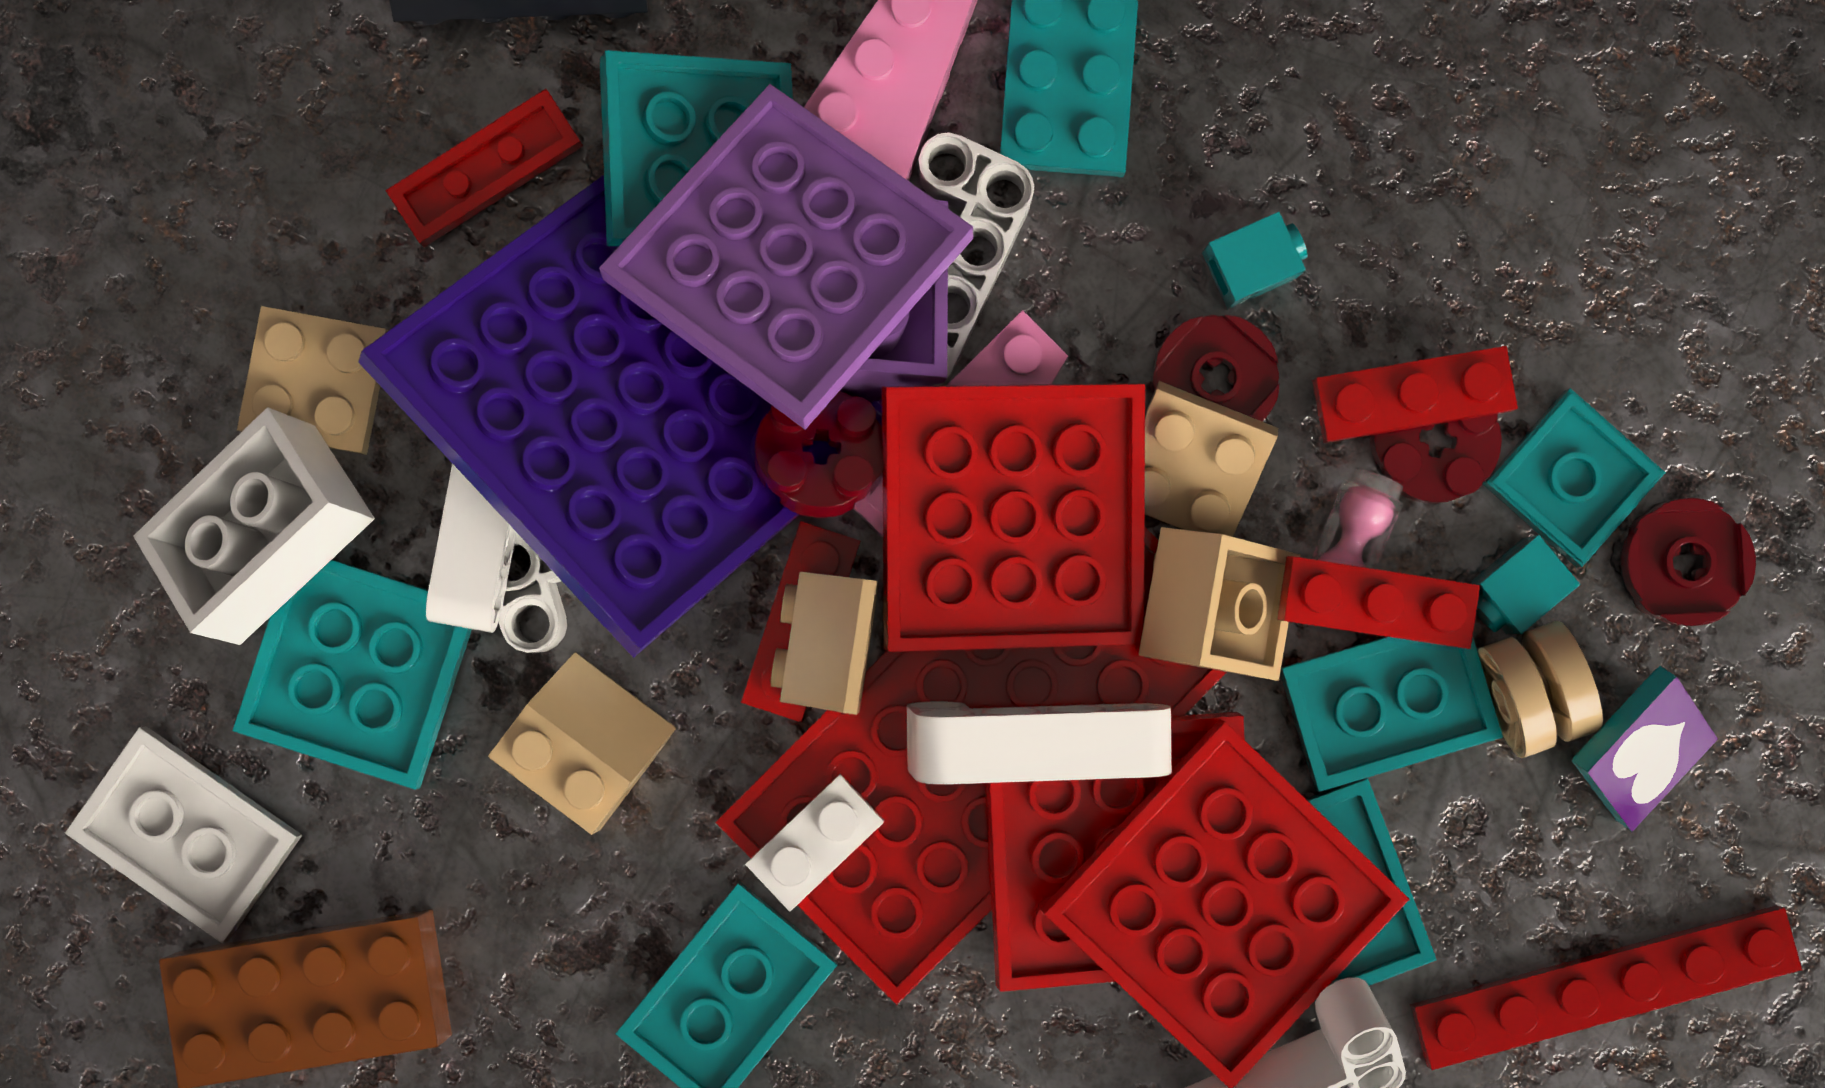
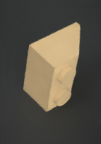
(1216, 604)
(826, 642)
(582, 743)

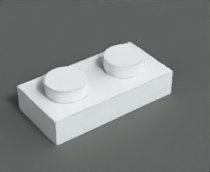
(815, 842)

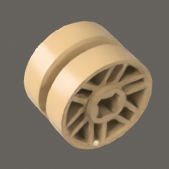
(1541, 689)

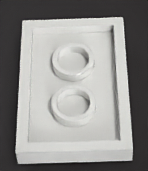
(183, 834)

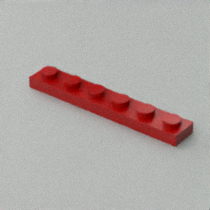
(1605, 987)

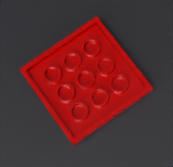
(1013, 516)
(1040, 840)
(1225, 904)

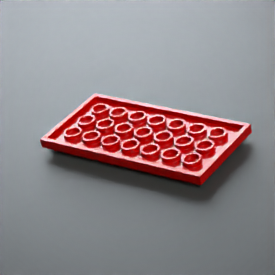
(927, 868)

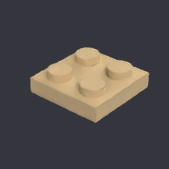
(313, 374)
(1201, 461)

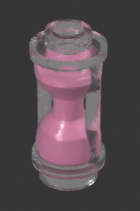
(1366, 511)

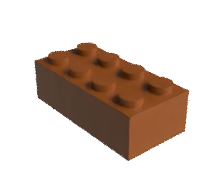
(305, 999)

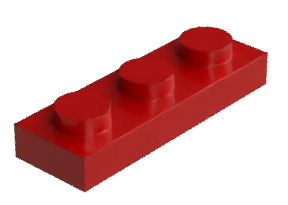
(484, 168)
(1415, 394)
(812, 552)
(1378, 602)

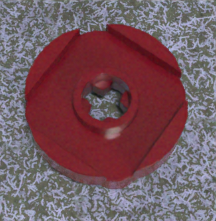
(1228, 341)
(1454, 472)
(826, 488)
(1710, 533)

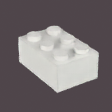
(253, 527)

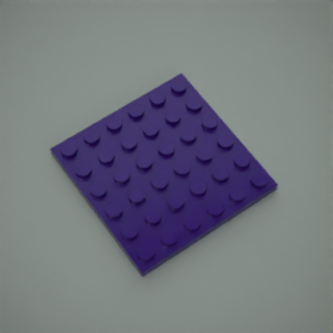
(589, 424)

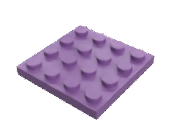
(787, 255)

